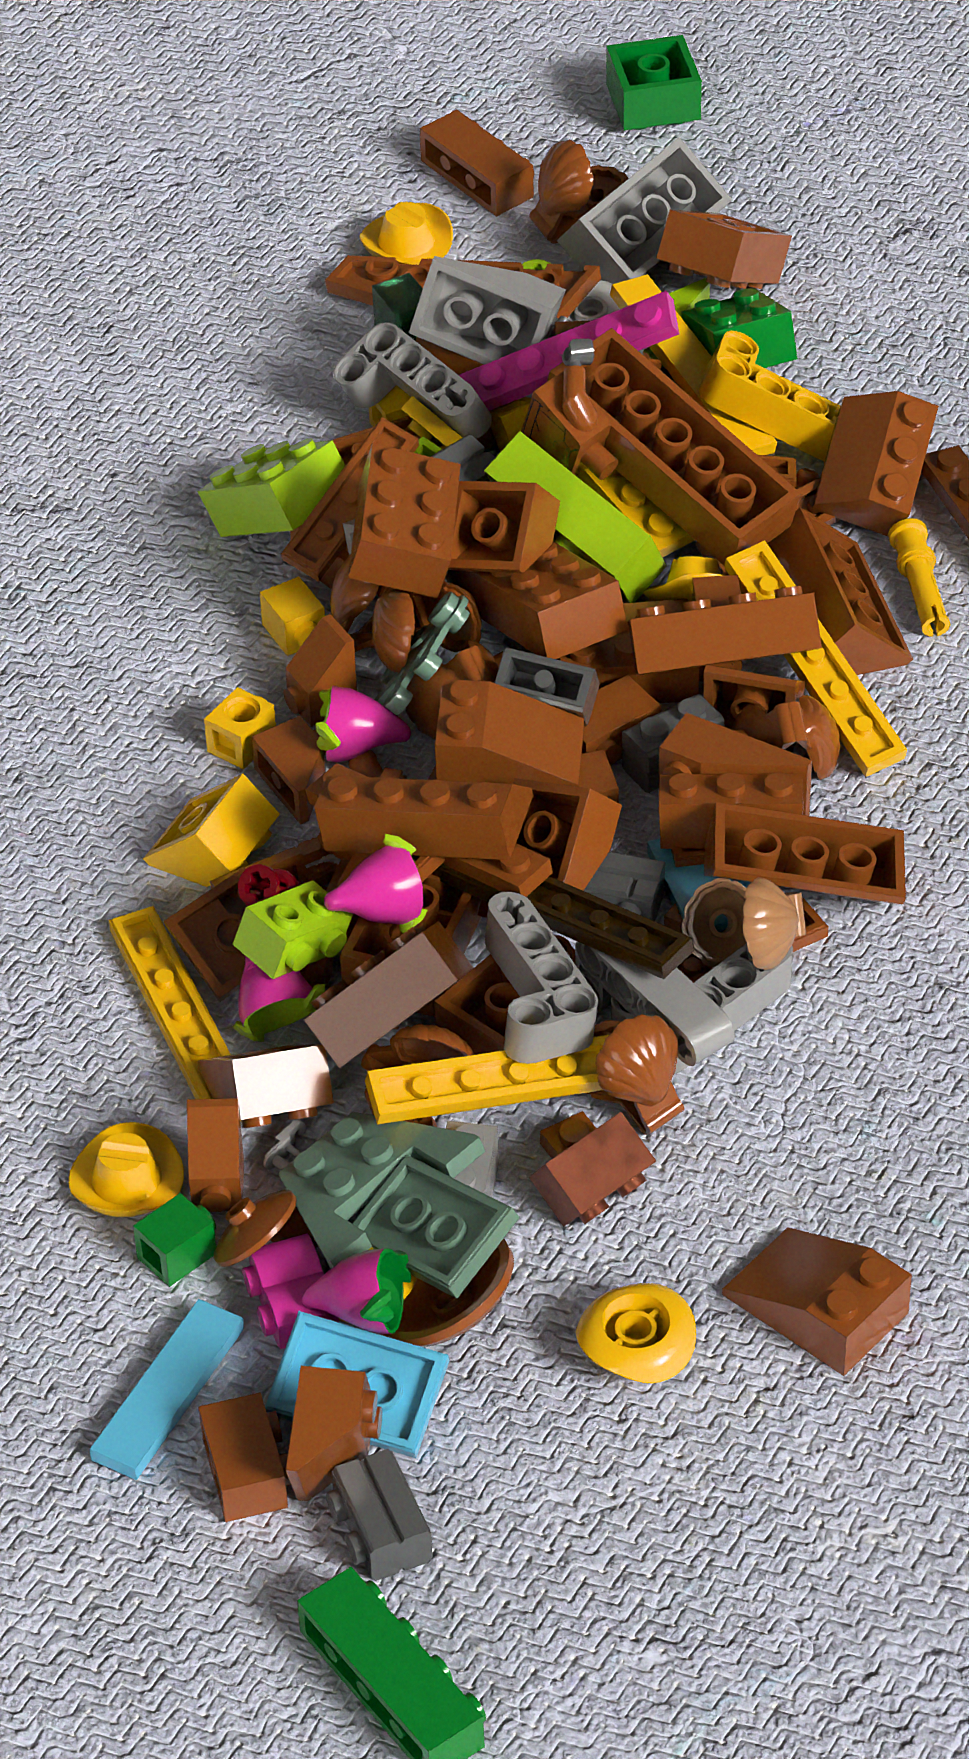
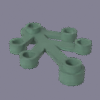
(446, 616)

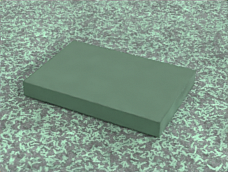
(437, 1223)

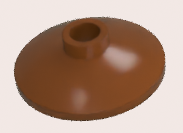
(253, 1226)

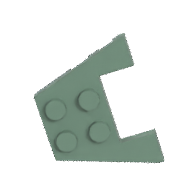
(354, 1162)

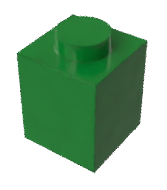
(175, 1239)

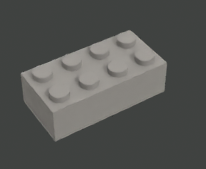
(628, 224)

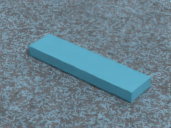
(167, 1389)

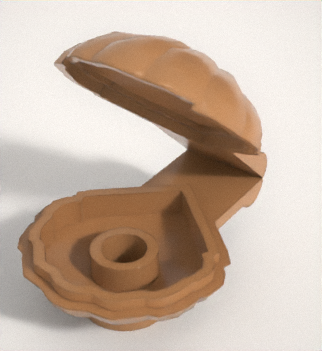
(755, 915)

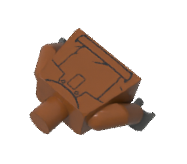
(567, 420)

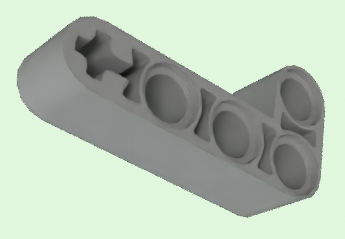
(393, 358)
(736, 988)
(555, 999)
(688, 1011)

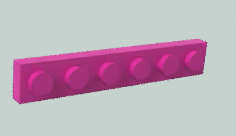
(528, 369)

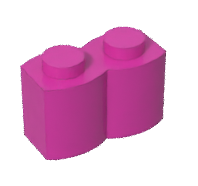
(280, 1277)

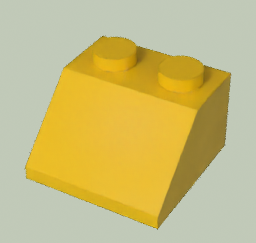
(214, 832)

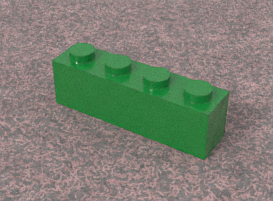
(390, 1670)

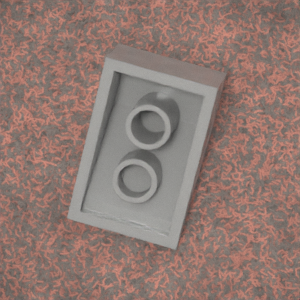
(484, 309)

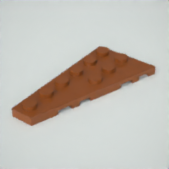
(358, 274)

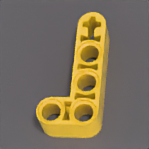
(766, 399)

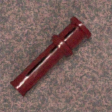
(266, 883)

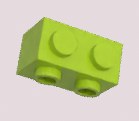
(291, 930)

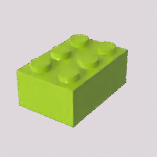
(271, 487)

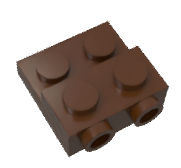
(207, 935)

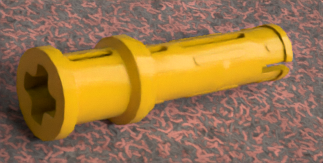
(917, 563)

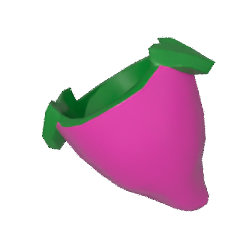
(364, 1290)

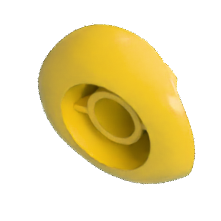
(409, 233)
(681, 576)
(127, 1171)
(639, 1332)

